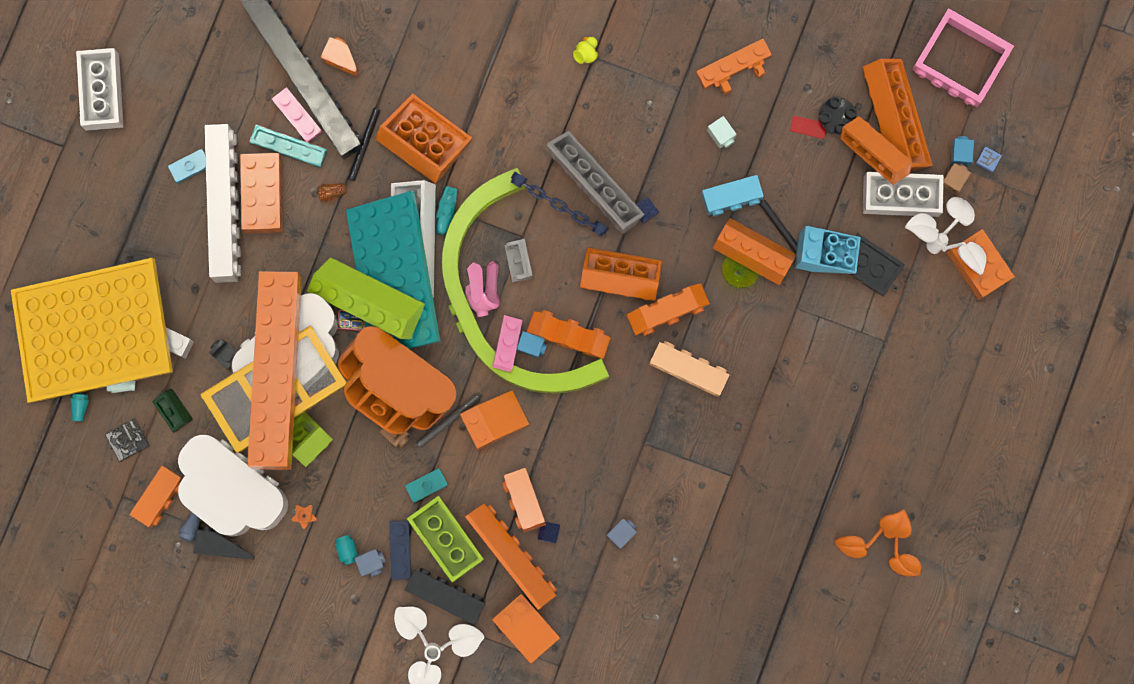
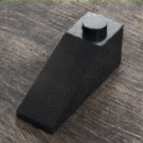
(216, 544)

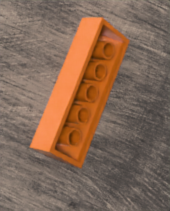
(897, 110)
(510, 555)

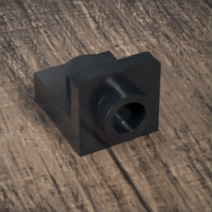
(223, 353)

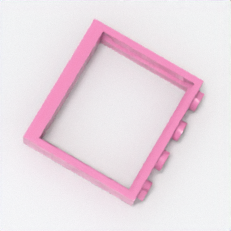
(975, 32)

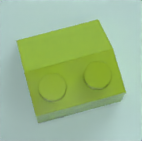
(308, 439)

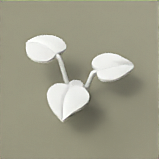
(925, 228)
(463, 637)

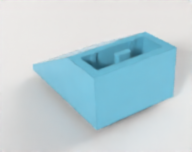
(827, 251)

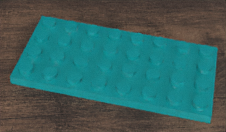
(391, 250)

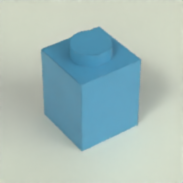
(962, 151)
(531, 345)

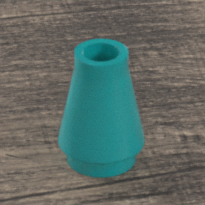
(79, 404)

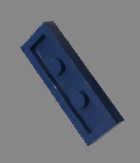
(400, 550)

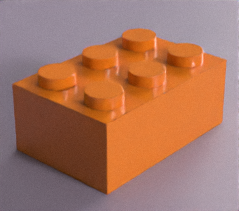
(995, 272)

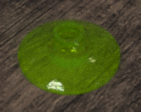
(729, 273)

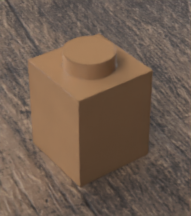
(955, 178)

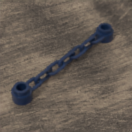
(519, 180)

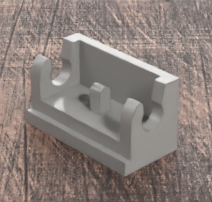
(518, 260)

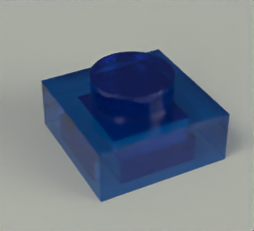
(648, 209)

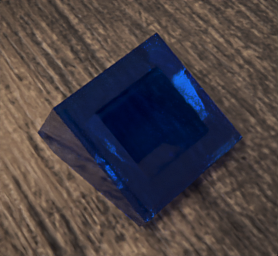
(549, 532)

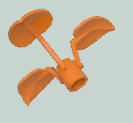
(893, 526)

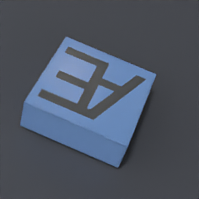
(988, 159)

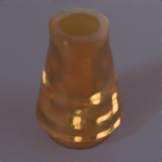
(330, 191)

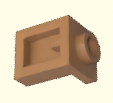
(396, 439)

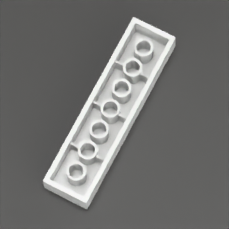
(222, 203)

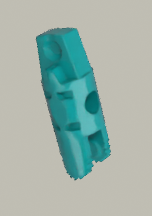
(446, 210)

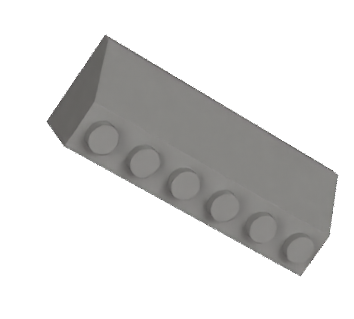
(594, 182)

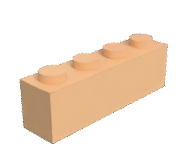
(689, 369)

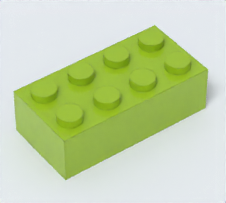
(445, 539)

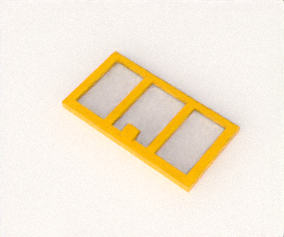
(315, 380)

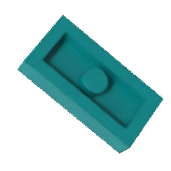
(426, 485)

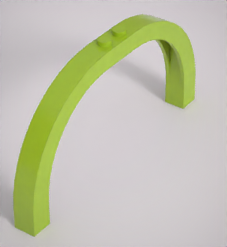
(543, 383)

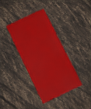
(807, 127)

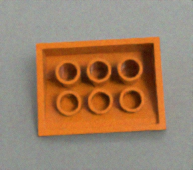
(423, 138)

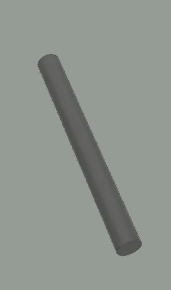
(447, 421)

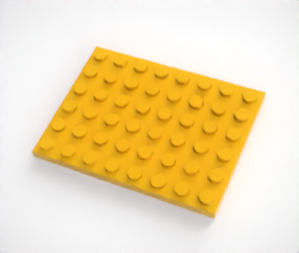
(91, 330)

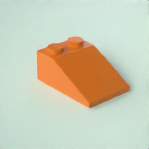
(494, 419)
(526, 628)

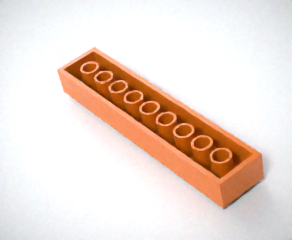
(274, 370)

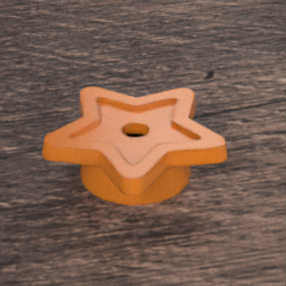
(309, 516)

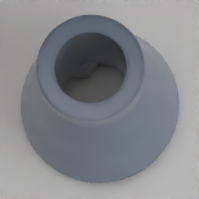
(189, 528)

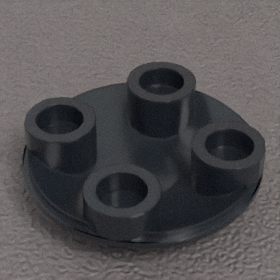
(835, 114)

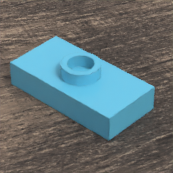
(188, 166)

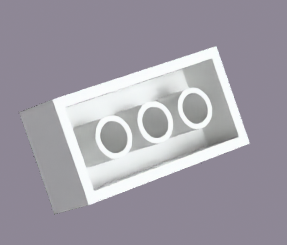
(99, 89)
(907, 197)

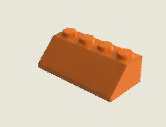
(754, 251)
(621, 274)

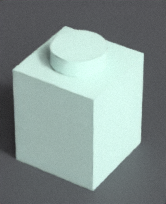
(722, 133)

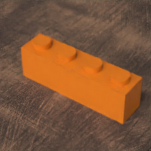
(876, 150)

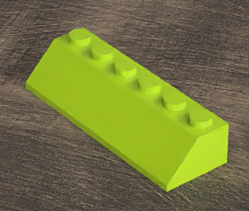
(367, 298)

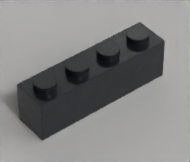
(444, 596)

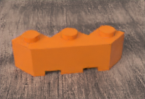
(668, 309)
(569, 334)

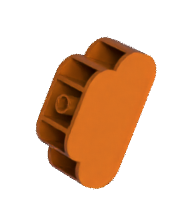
(393, 383)

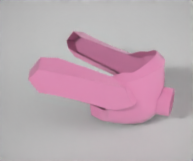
(478, 300)

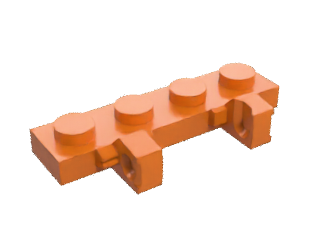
(721, 70)

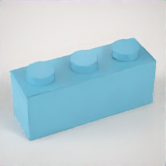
(732, 195)

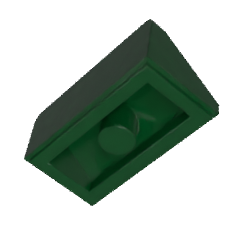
(172, 410)

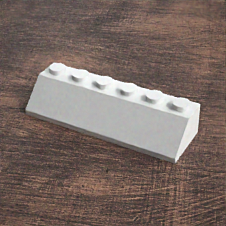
(425, 202)

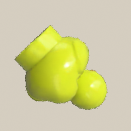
(586, 51)

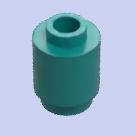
(346, 549)

